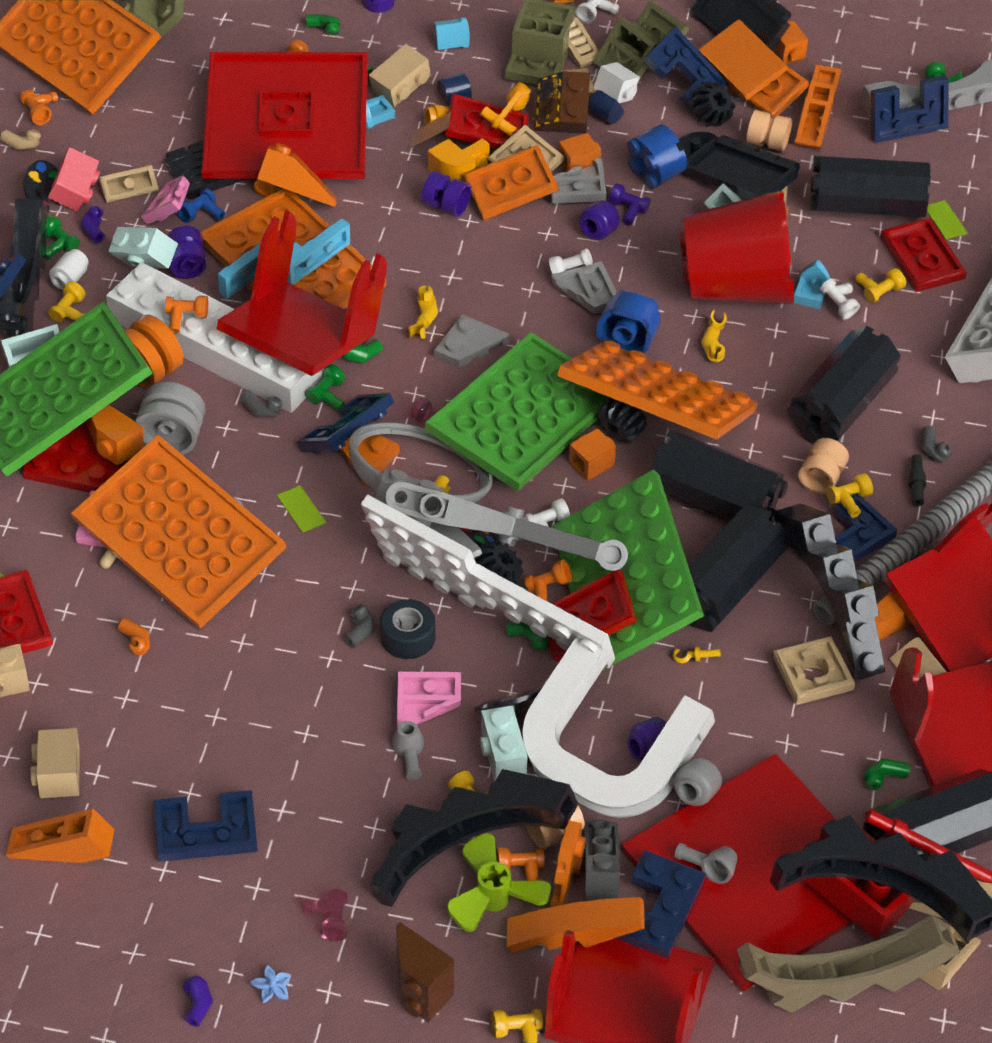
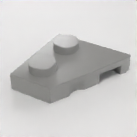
(581, 184)
(586, 285)
(468, 341)

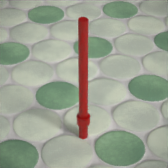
(894, 826)

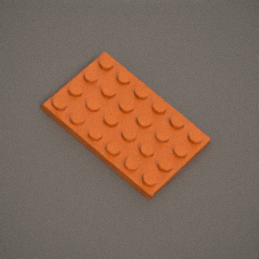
(77, 45)
(245, 230)
(659, 389)
(179, 531)

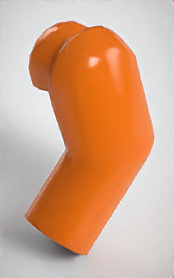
(138, 636)

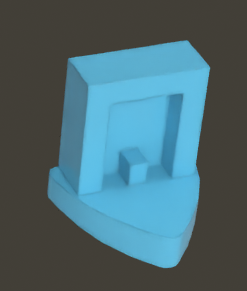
(452, 33)
(378, 111)
(809, 285)

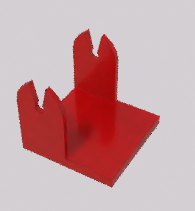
(296, 323)
(951, 593)
(945, 716)
(624, 993)

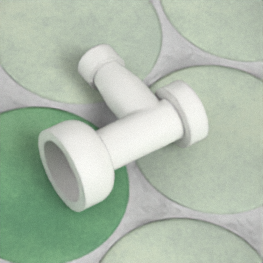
(587, 11)
(559, 265)
(847, 307)
(558, 511)

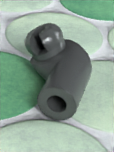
(267, 409)
(936, 451)
(362, 625)

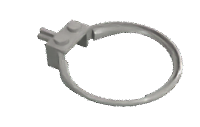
(381, 481)

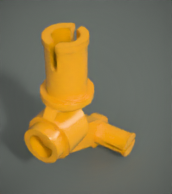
(516, 100)

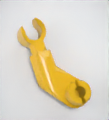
(428, 309)
(709, 342)

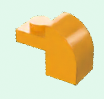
(456, 162)

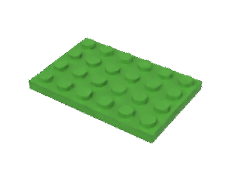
(65, 385)
(517, 413)
(655, 564)

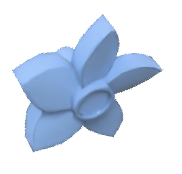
(272, 984)

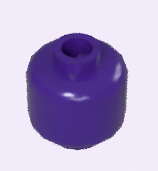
(599, 220)
(643, 736)

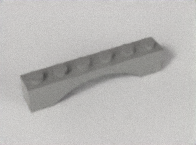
(962, 93)

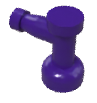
(636, 203)

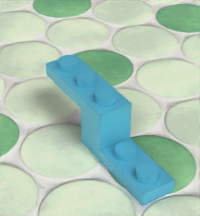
(303, 259)

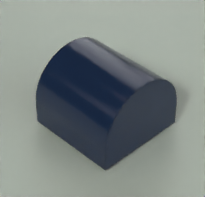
(455, 84)
(605, 107)

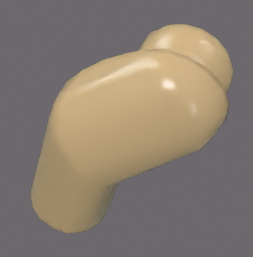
(21, 143)

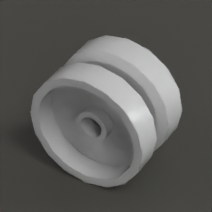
(172, 413)

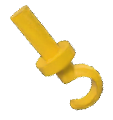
(697, 654)

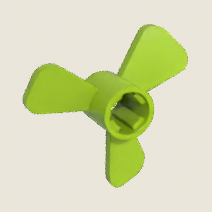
(470, 906)

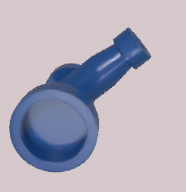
(206, 201)

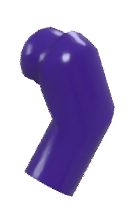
(91, 223)
(201, 997)

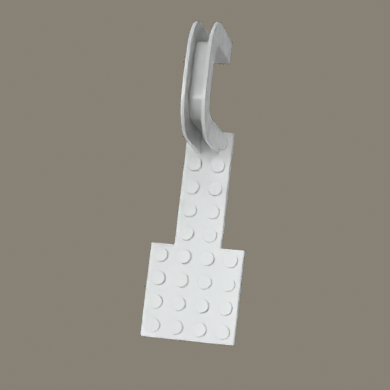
(587, 653)

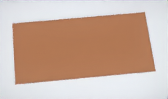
(430, 130)

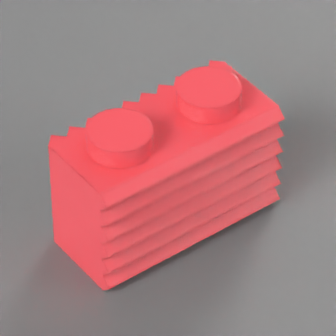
(74, 179)

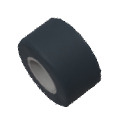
(407, 629)

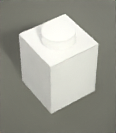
(617, 82)

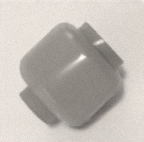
(697, 782)

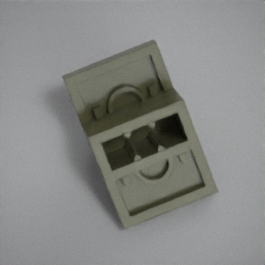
(158, 14)
(539, 40)
(633, 41)

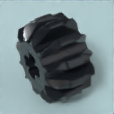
(712, 104)
(622, 420)
(500, 560)

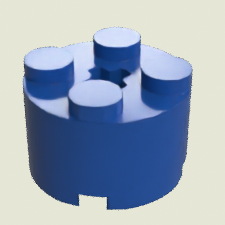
(656, 156)
(629, 321)

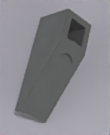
(601, 860)

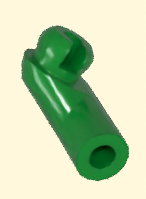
(322, 20)
(362, 353)
(523, 629)
(885, 767)

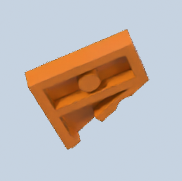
(375, 450)
(569, 862)

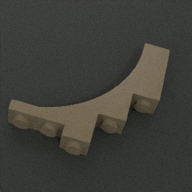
(842, 974)

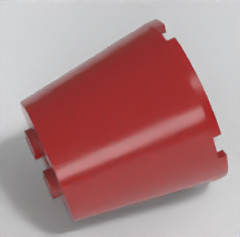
(739, 251)

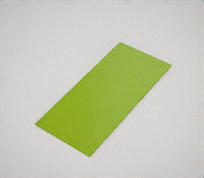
(946, 219)
(301, 508)

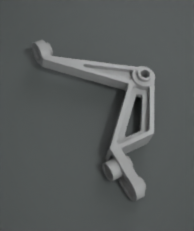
(507, 524)

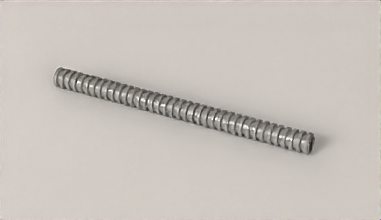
(918, 535)

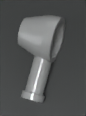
(409, 742)
(717, 865)

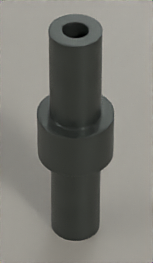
(917, 480)

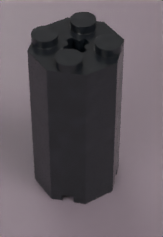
(870, 186)
(844, 385)
(716, 477)
(735, 563)
(949, 813)

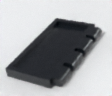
(763, 17)
(189, 164)
(741, 167)

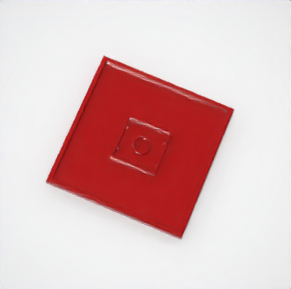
(290, 99)
(759, 818)

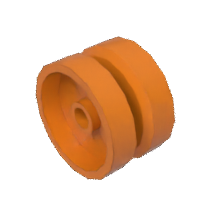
(157, 347)

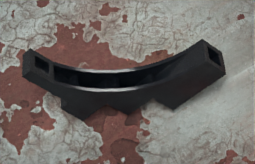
(30, 243)
(833, 565)
(425, 833)
(937, 881)

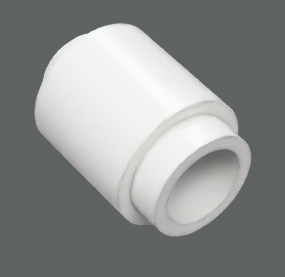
(68, 268)

